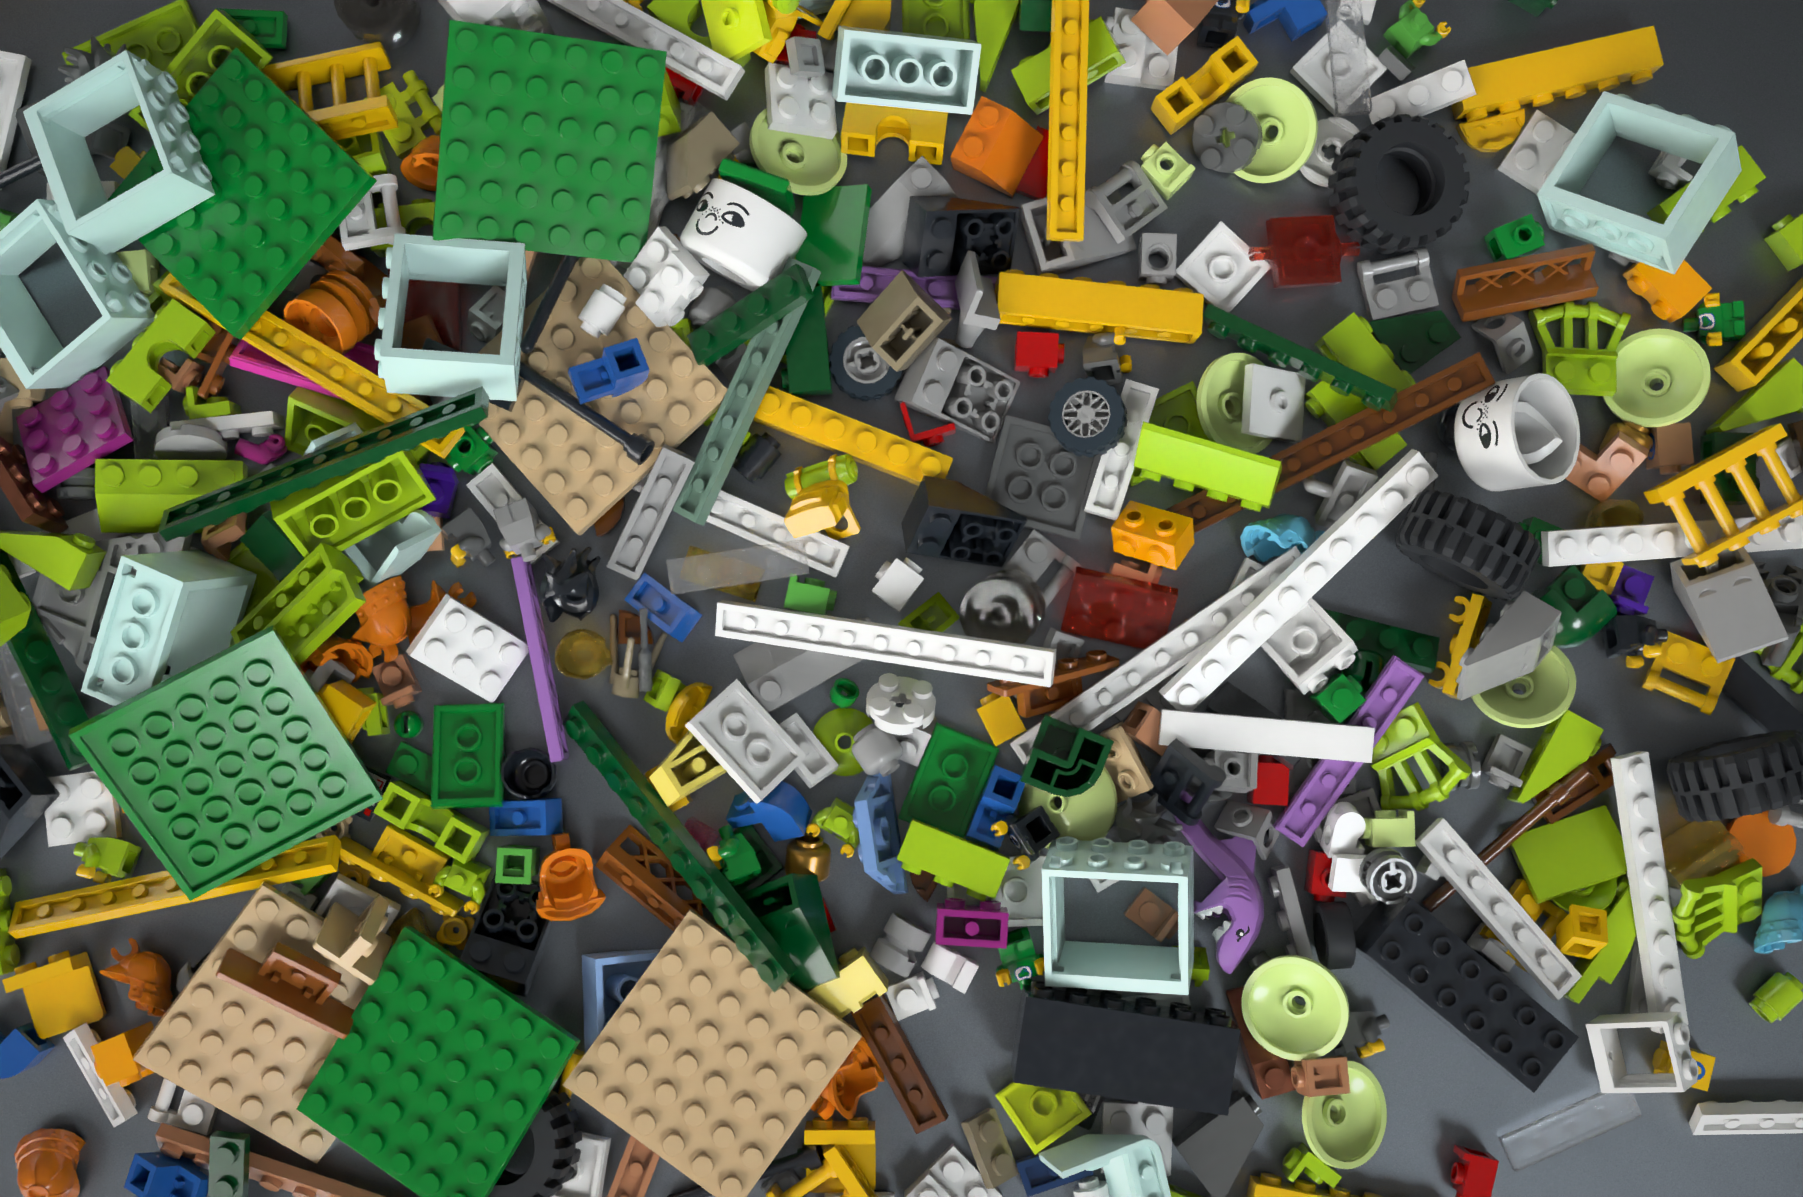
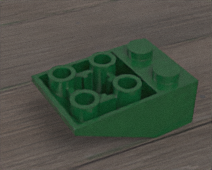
(797, 920)

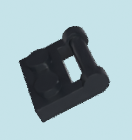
(1173, 777)

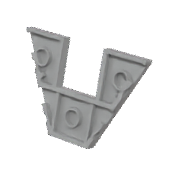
(75, 614)

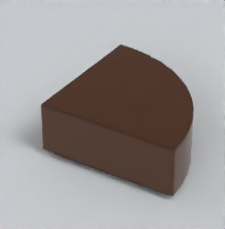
(610, 519)
(630, 627)
(924, 884)

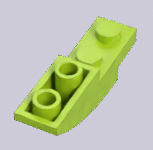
(1609, 959)

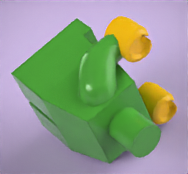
(1414, 30)

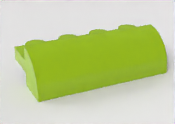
(308, 602)

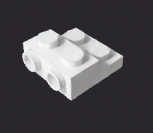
(1146, 63)
(665, 278)
(1310, 647)
(951, 1176)

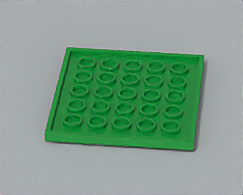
(547, 141)
(275, 198)
(227, 763)
(438, 1072)

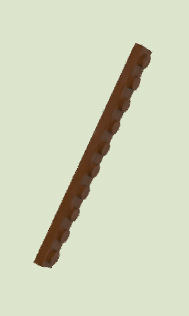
(1354, 435)

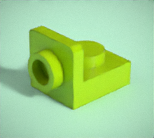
(196, 407)
(378, 720)
(1318, 1171)

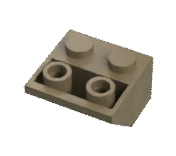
(697, 155)
(902, 322)

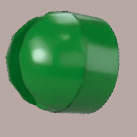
(848, 687)
(415, 724)

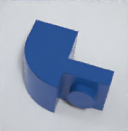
(1296, 16)
(614, 374)
(997, 801)
(781, 812)
(22, 1050)
(162, 1176)

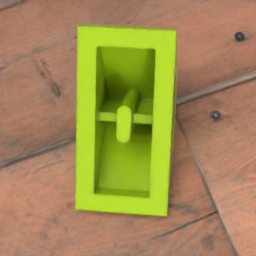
(932, 615)

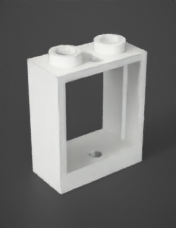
(1610, 1060)

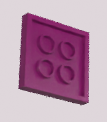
(73, 429)

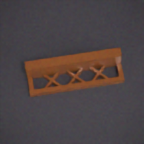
(1523, 288)
(643, 885)

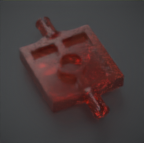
(1303, 251)

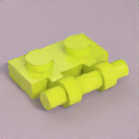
(410, 128)

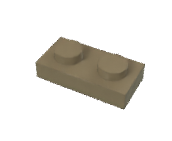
(990, 1148)

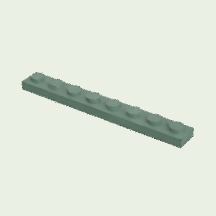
(738, 411)

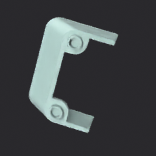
(1129, 1162)

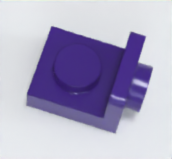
(444, 486)
(1631, 591)

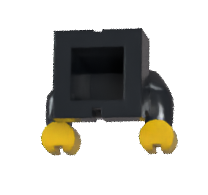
(1221, 22)
(1632, 635)
(1028, 833)

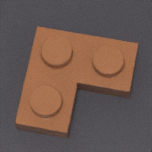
(1605, 472)

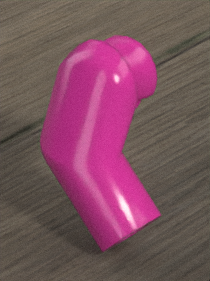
(264, 452)

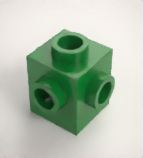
(479, 455)

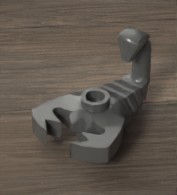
(1787, 598)

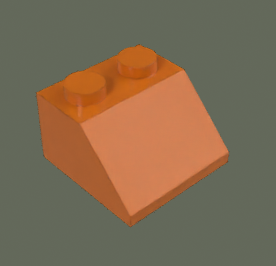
(995, 147)

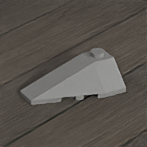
(889, 214)
(784, 673)

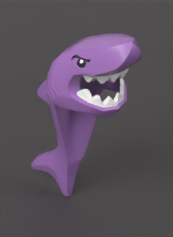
(1235, 896)

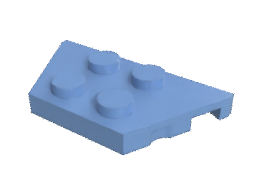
(879, 833)

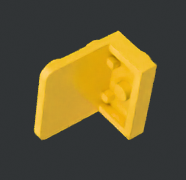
(59, 993)
(855, 1135)

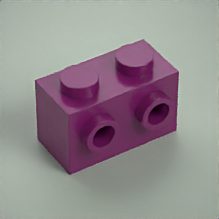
(971, 924)

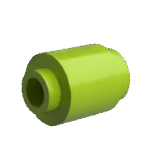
(1777, 997)

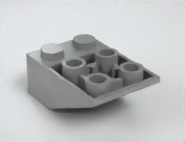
(1066, 255)
(958, 390)
(1728, 604)
(1510, 646)

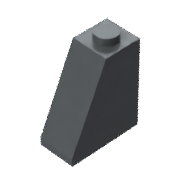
(1220, 1144)

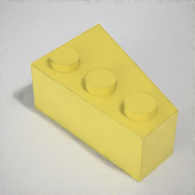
(685, 770)
(857, 983)

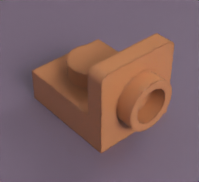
(179, 377)
(218, 538)
(1132, 570)
(397, 682)
(1153, 915)
(1321, 1076)

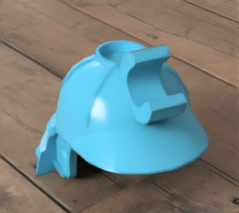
(1277, 535)
(1780, 921)

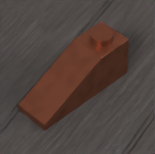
(1267, 1071)

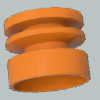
(333, 311)

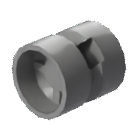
(900, 944)

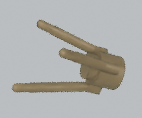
(626, 679)

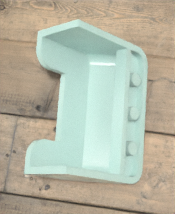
(393, 547)

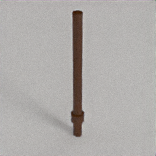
(1557, 794)

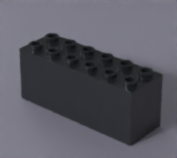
(1464, 991)
(1125, 1048)

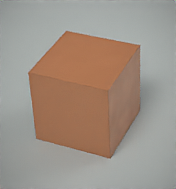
(1171, 20)

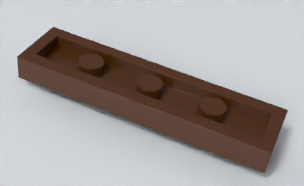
(900, 1064)

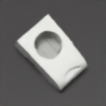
(1342, 830)
(950, 966)

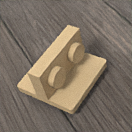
(1126, 764)
(356, 940)

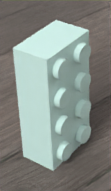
(905, 70)

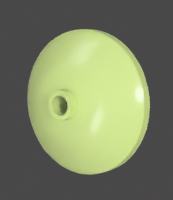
(1292, 112)
(808, 162)
(1661, 358)
(1221, 403)
(1545, 698)
(1080, 816)
(1284, 1025)
(1349, 1126)

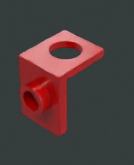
(930, 437)

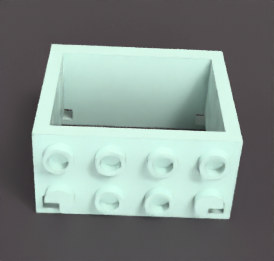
(91, 102)
(1620, 231)
(457, 262)
(23, 329)
(164, 616)
(1109, 964)

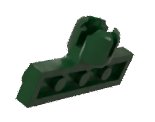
(1379, 642)

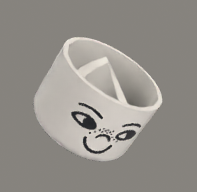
(741, 235)
(1518, 433)

